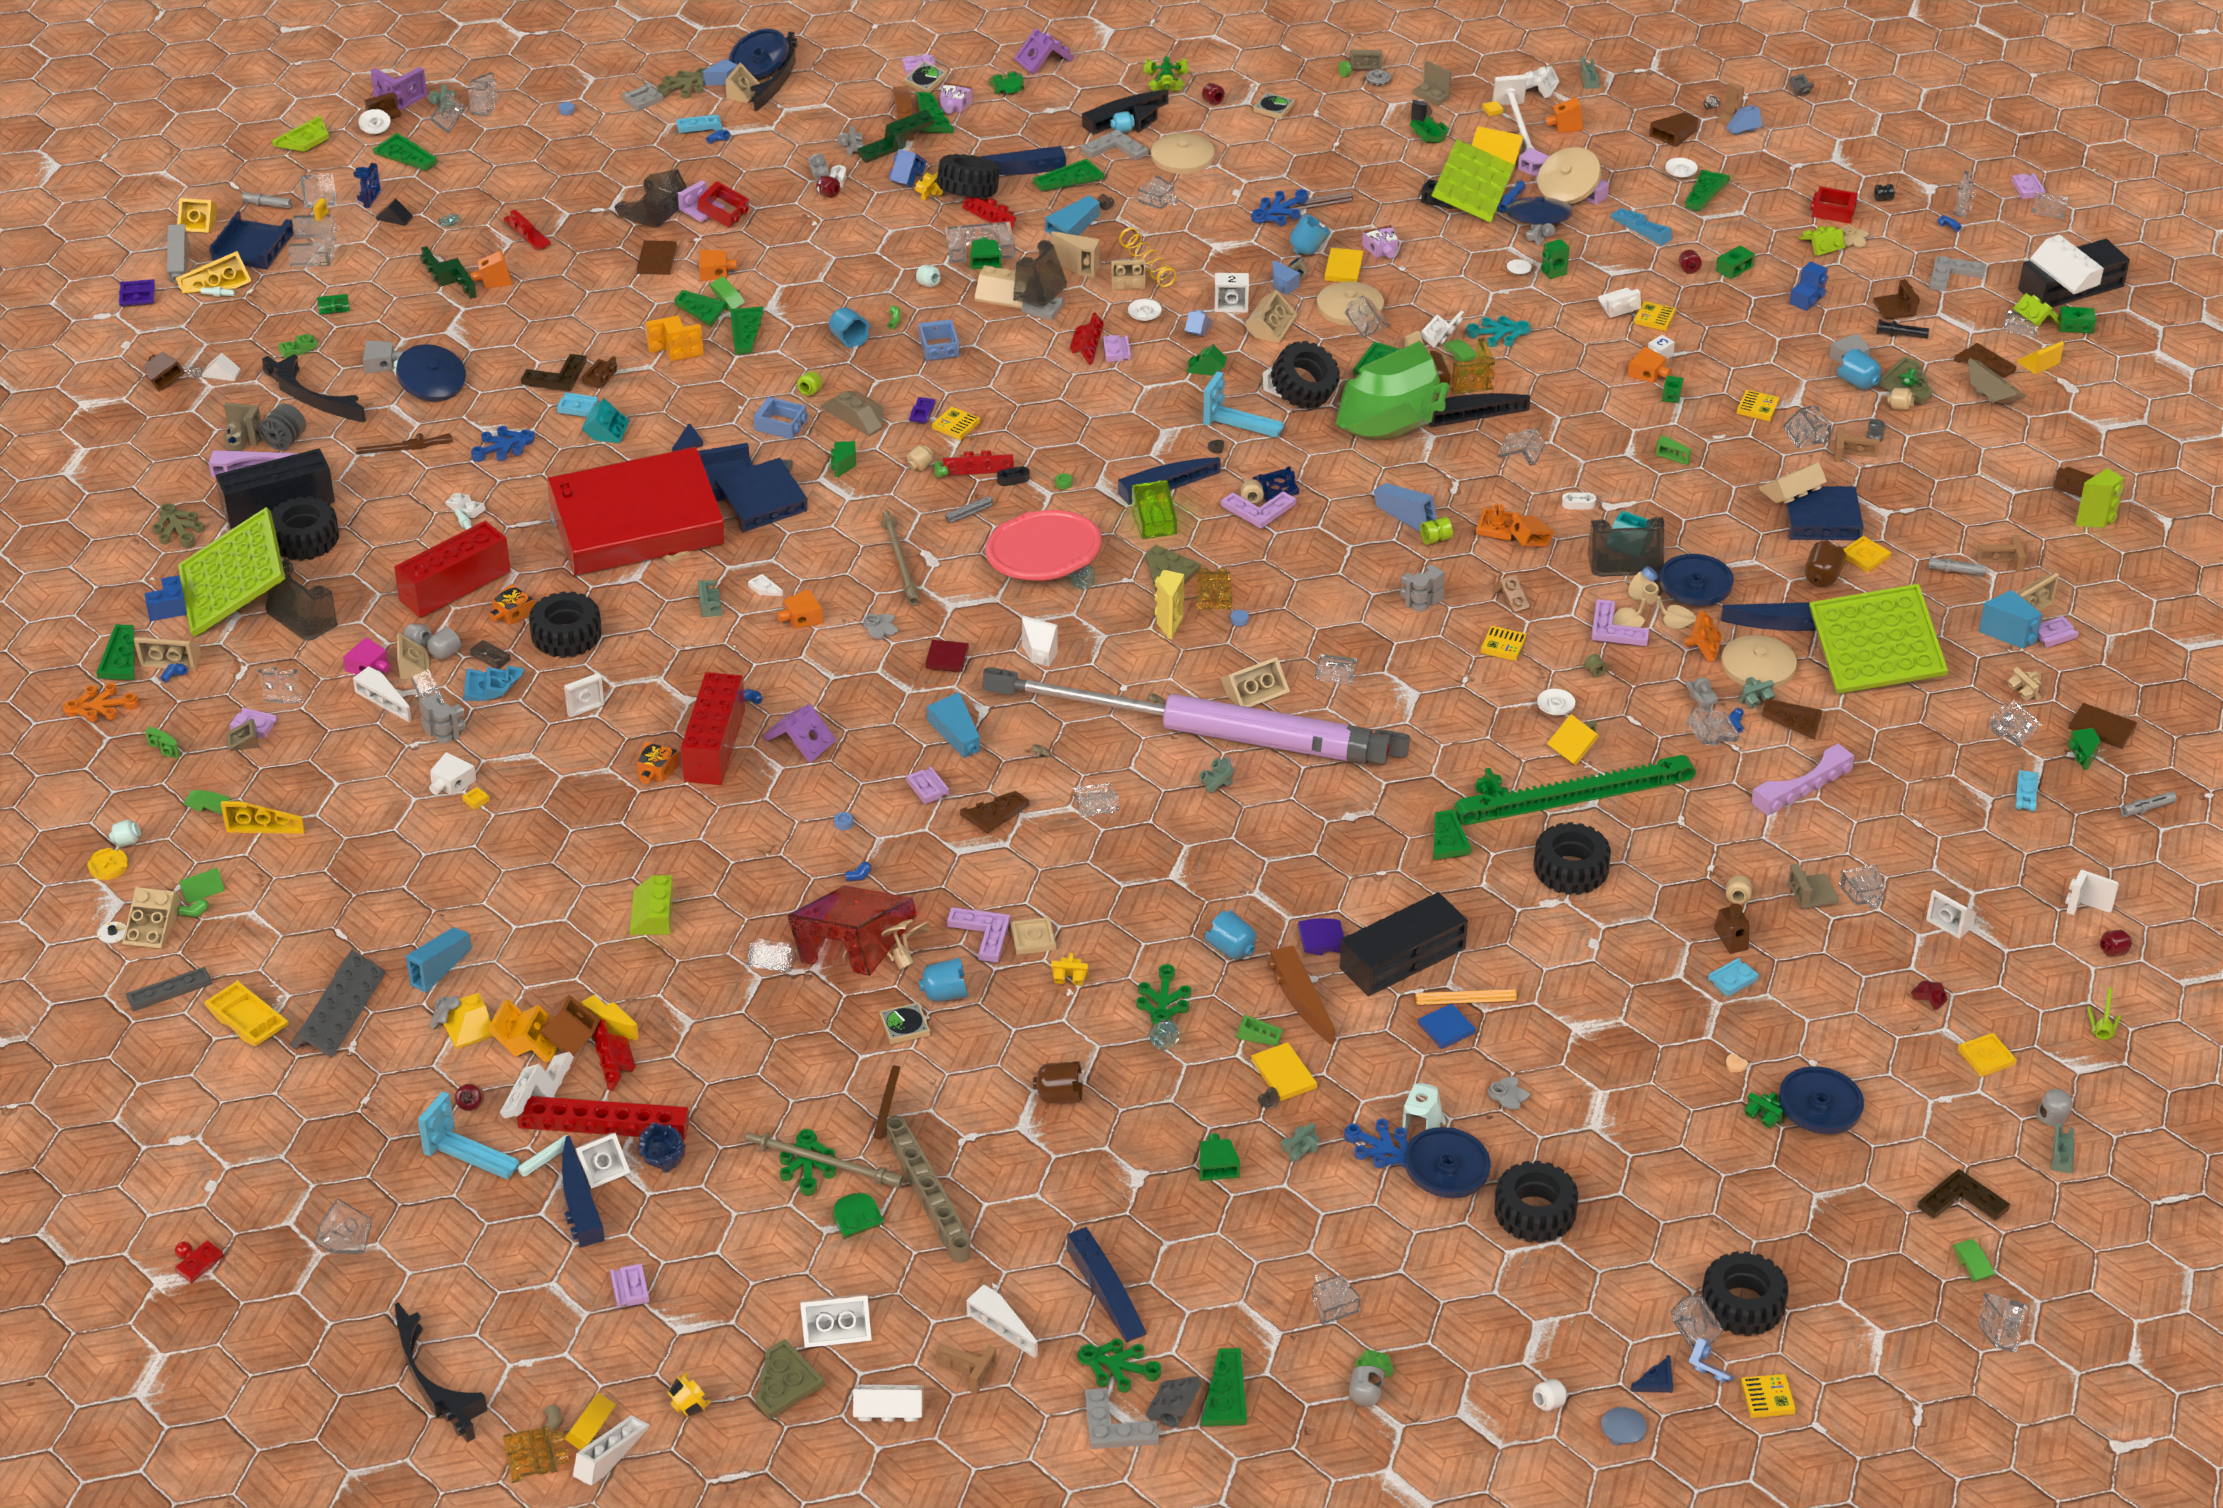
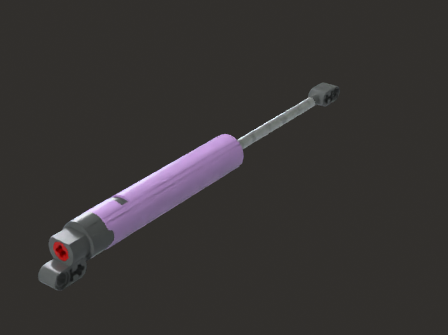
(1233, 722)

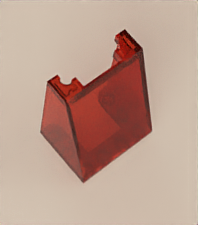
(854, 918)

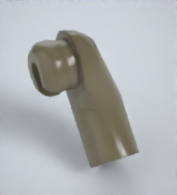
(554, 1417)

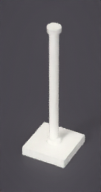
(1512, 91)

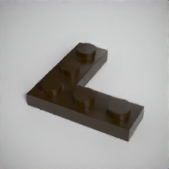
(562, 381)
(1964, 1186)

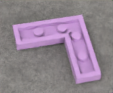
(1259, 515)
(1605, 631)
(993, 924)

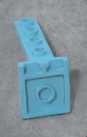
(1215, 411)
(437, 1133)

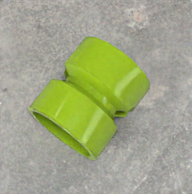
(1436, 530)

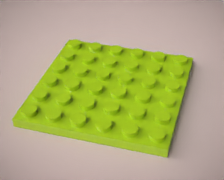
(231, 572)
(1878, 638)

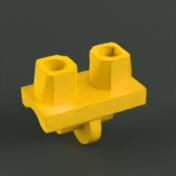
(928, 186)
(1070, 967)

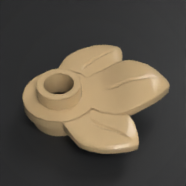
(1854, 237)

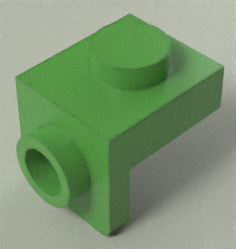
(1376, 1359)

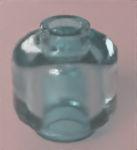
(1084, 577)
(1164, 1034)

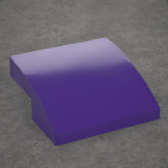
(137, 292)
(1320, 935)

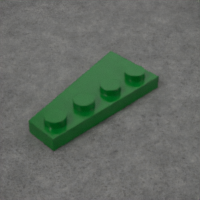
(1072, 174)
(745, 327)
(1226, 1391)

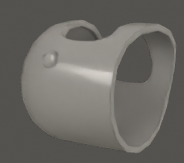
(444, 644)
(2058, 1107)
(1361, 1390)

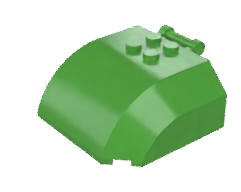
(1392, 395)

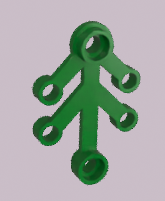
(1166, 974)
(806, 1139)
(1092, 1356)

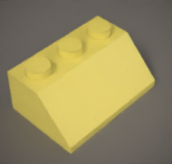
(1169, 601)

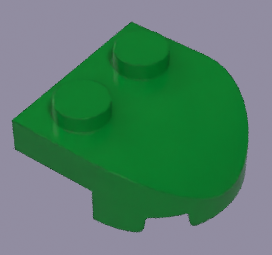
(1007, 83)
(1430, 130)
(856, 1214)

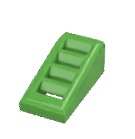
(1664, 448)
(1251, 1030)

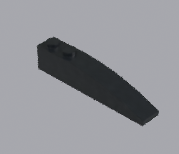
(1099, 117)
(1479, 406)

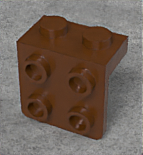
(1899, 304)
(2071, 480)

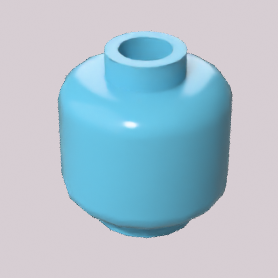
(1123, 122)

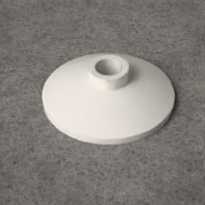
(374, 121)
(1681, 167)
(1144, 309)
(1556, 702)

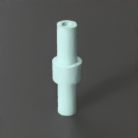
(217, 291)
(463, 519)

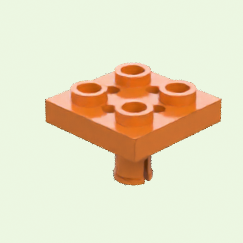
(1495, 523)
(1705, 636)

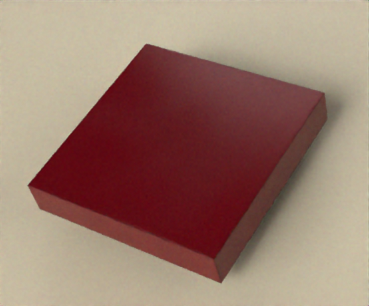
(947, 655)

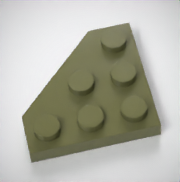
(1892, 380)
(1163, 559)
(785, 1379)

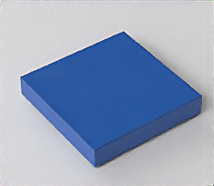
(1446, 1026)

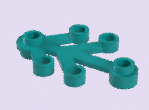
(1500, 328)

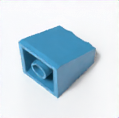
(2011, 620)

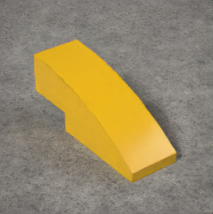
(616, 1019)
(590, 1421)

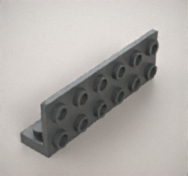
(340, 1004)

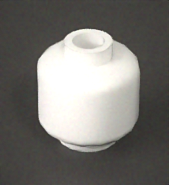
(1549, 1395)

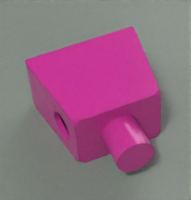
(366, 655)

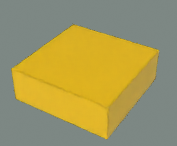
(1492, 108)
(320, 209)
(475, 798)

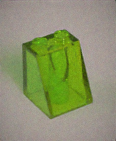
(1153, 509)

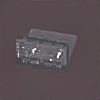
(1527, 442)

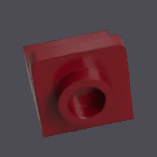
(1930, 991)

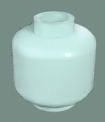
(928, 276)
(125, 833)

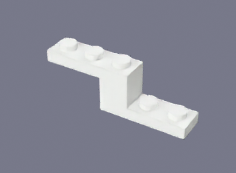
(536, 1082)

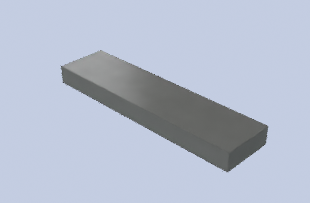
(168, 989)

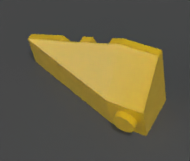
(225, 273)
(252, 818)

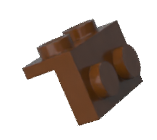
(386, 103)
(600, 372)

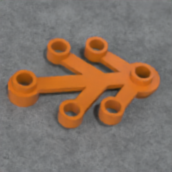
(77, 707)

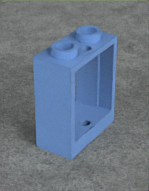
(944, 330)
(782, 408)

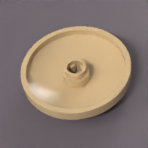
(1182, 153)
(1569, 175)
(1335, 298)
(1758, 658)

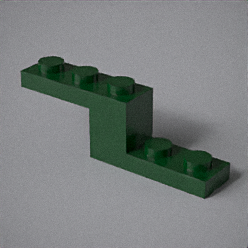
(895, 136)
(448, 272)

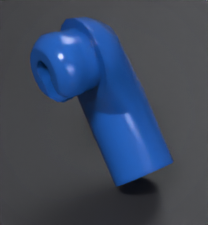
(720, 135)
(1949, 221)
(173, 670)
(753, 696)
(1735, 717)
(860, 873)

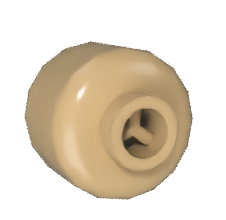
(1901, 399)
(919, 458)
(1252, 491)
(1738, 890)

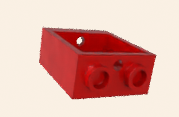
(728, 195)
(1834, 212)

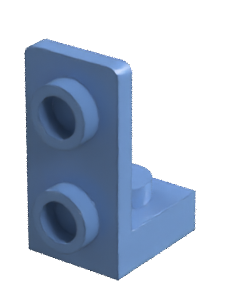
(1702, 1350)

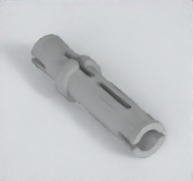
(260, 199)
(1956, 566)
(2141, 806)

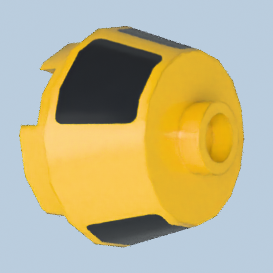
(687, 1396)

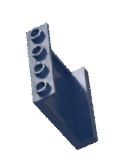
(255, 242)
(724, 461)
(762, 494)
(1826, 515)

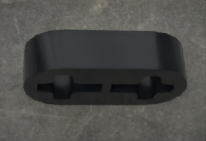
(1013, 476)

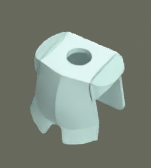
(1429, 1109)

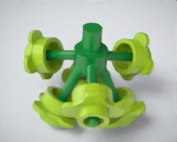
(1166, 75)

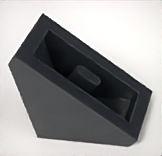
(1420, 110)
(1144, 116)
(395, 213)

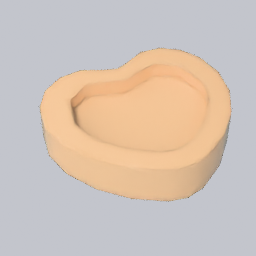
(1736, 1064)

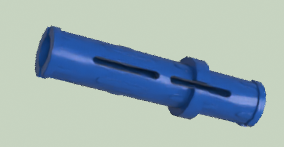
(1512, 195)

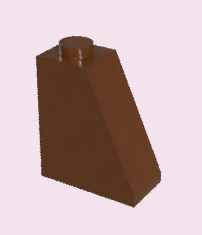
(1674, 129)

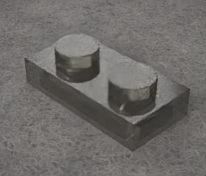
(490, 654)

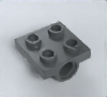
(1173, 1400)

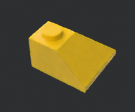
(468, 1022)

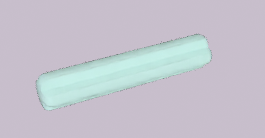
(542, 1157)

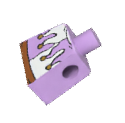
(955, 97)
(1381, 241)

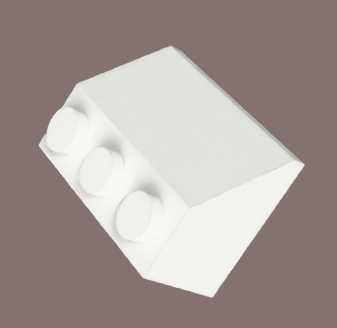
(835, 1320)
(888, 1402)

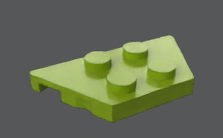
(303, 136)

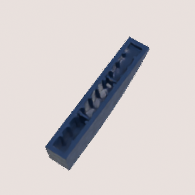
(1030, 161)
(1175, 473)
(1770, 616)
(579, 1202)
(1104, 1283)

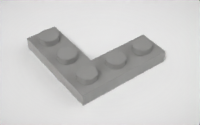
(1115, 139)
(1944, 266)
(1107, 1435)

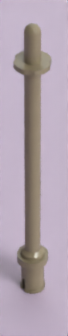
(910, 589)
(881, 1175)

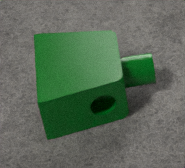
(985, 253)
(1218, 1159)

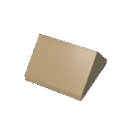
(739, 84)
(411, 657)

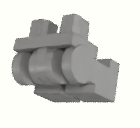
(1423, 589)
(441, 720)

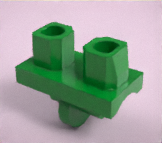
(333, 303)
(1490, 784)
(1766, 1105)

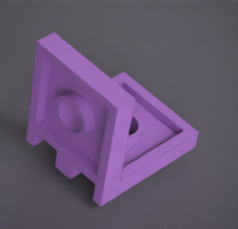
(1042, 45)
(385, 84)
(798, 725)

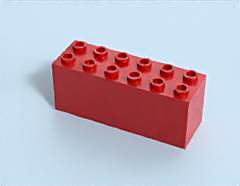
(452, 569)
(713, 728)

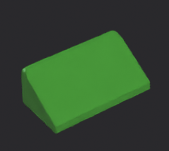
(201, 885)

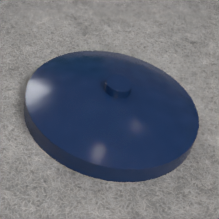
(760, 52)
(1539, 210)
(430, 372)
(1696, 579)
(1821, 1100)
(1447, 1162)

